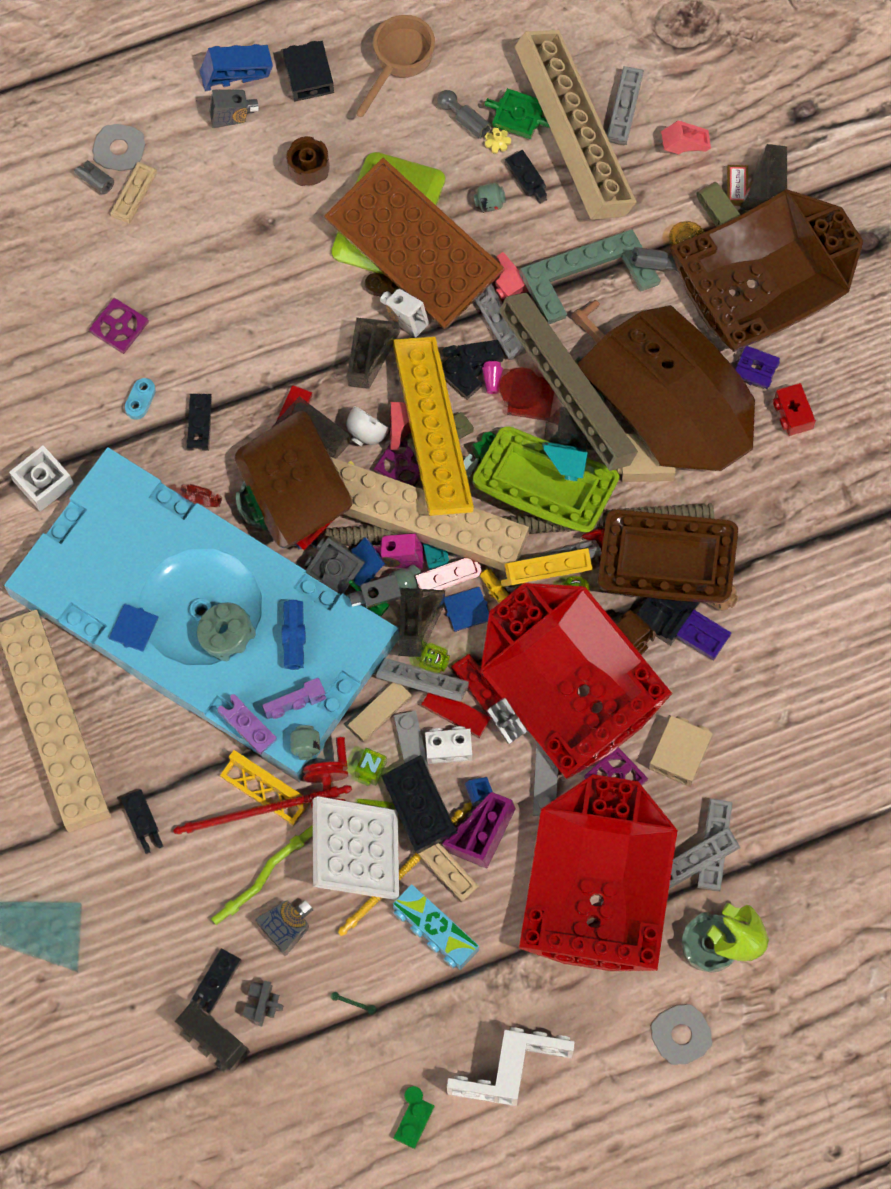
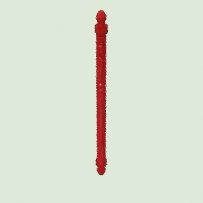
(190, 827)

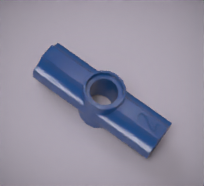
(293, 635)

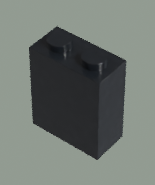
(308, 70)

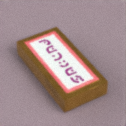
(737, 183)

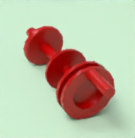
(328, 771)

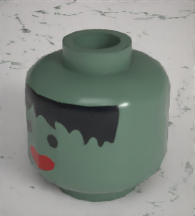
(490, 197)
(305, 742)

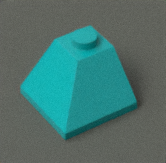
(567, 459)

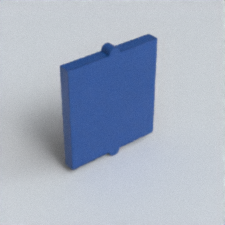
(372, 559)
(467, 609)
(133, 627)

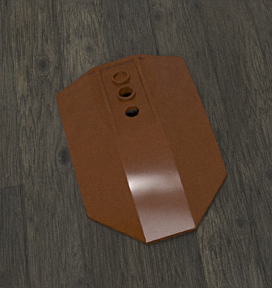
(790, 245)
(685, 414)

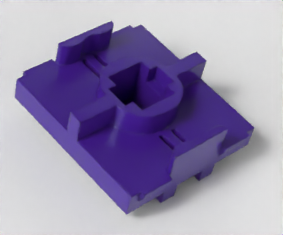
(768, 363)

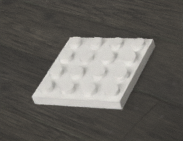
(355, 848)

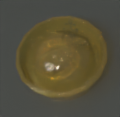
(684, 231)

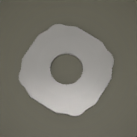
(114, 132)
(688, 1016)

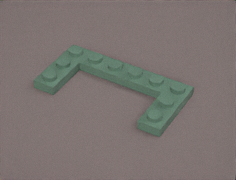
(540, 274)

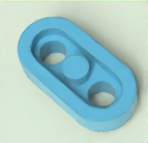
(140, 397)

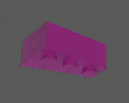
(482, 831)

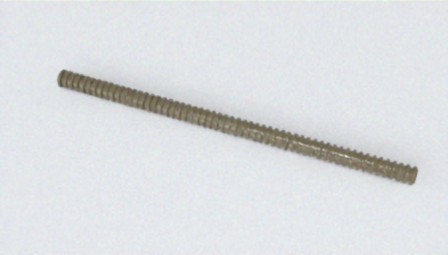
(535, 524)

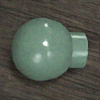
(406, 577)

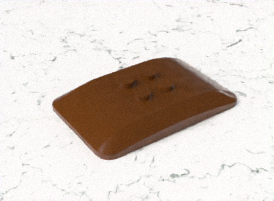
(293, 479)
(668, 556)

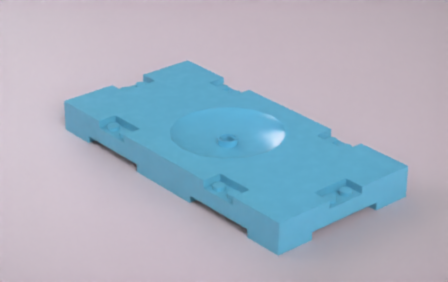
(154, 550)

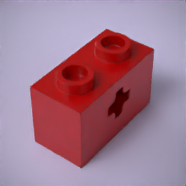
(794, 398)

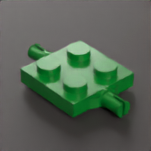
(517, 113)

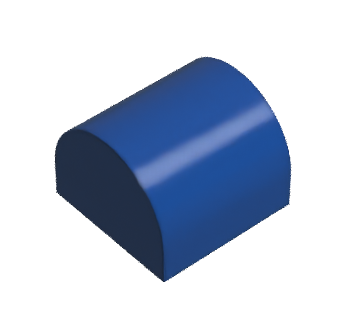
(478, 790)

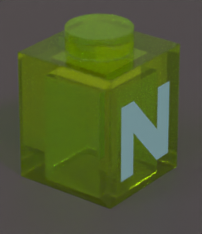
(370, 767)

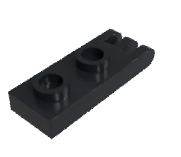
(216, 979)

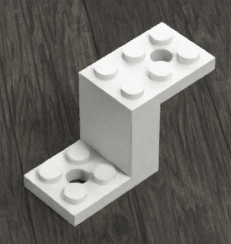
(511, 1066)

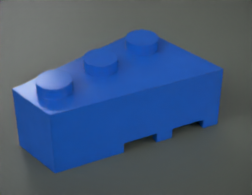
(234, 64)

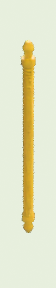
(351, 922)

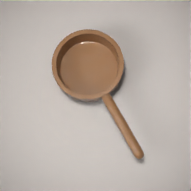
(403, 49)

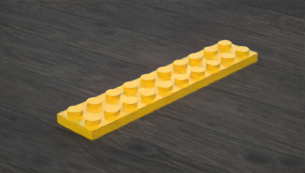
(433, 426)

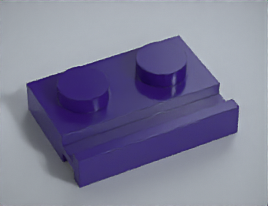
(703, 635)

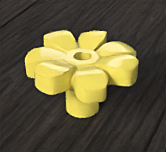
(497, 140)

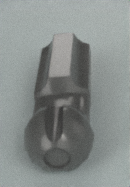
(464, 114)
(652, 259)

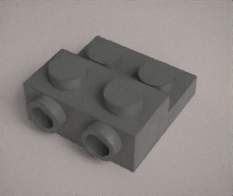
(334, 565)

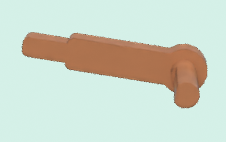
(580, 318)

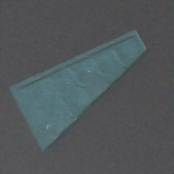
(43, 931)

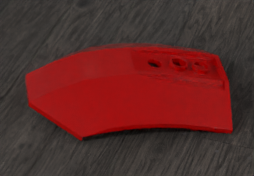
(549, 644)
(607, 843)

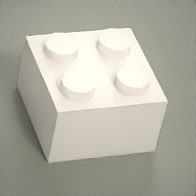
(41, 478)

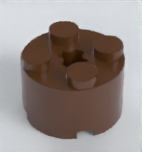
(308, 161)
(636, 631)

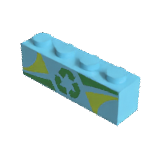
(435, 927)

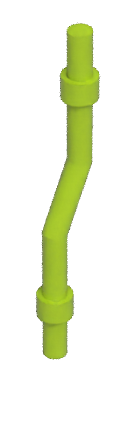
(231, 907)

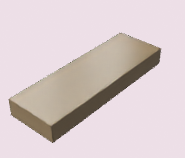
(133, 192)
(379, 711)
(449, 871)

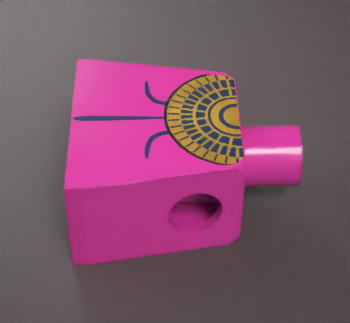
(401, 551)

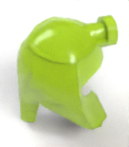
(750, 938)

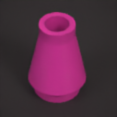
(492, 375)

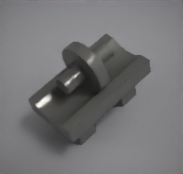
(506, 721)
(258, 1013)

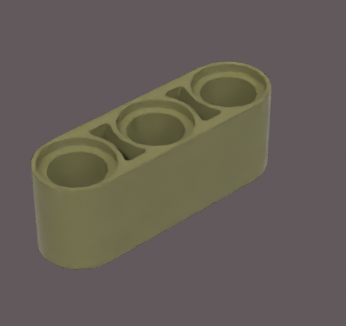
(717, 204)

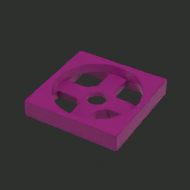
(105, 317)
(397, 471)
(618, 754)

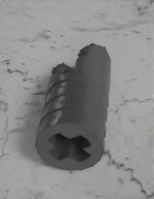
(95, 177)

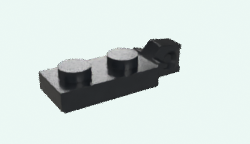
(527, 175)

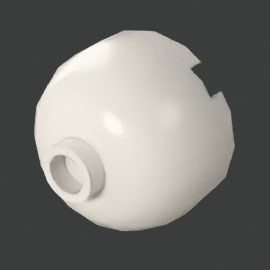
(365, 427)

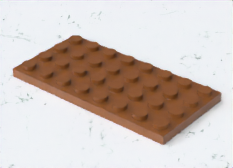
(414, 243)

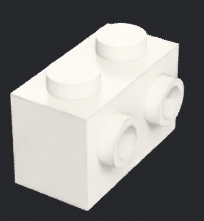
(448, 745)

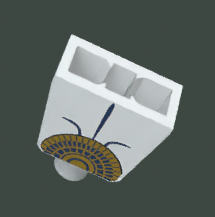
(406, 310)

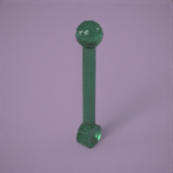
(371, 1009)

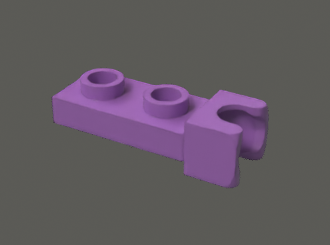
(312, 692)
(247, 725)

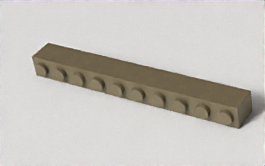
(568, 381)

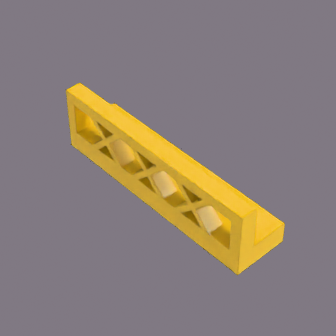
(547, 567)
(265, 778)

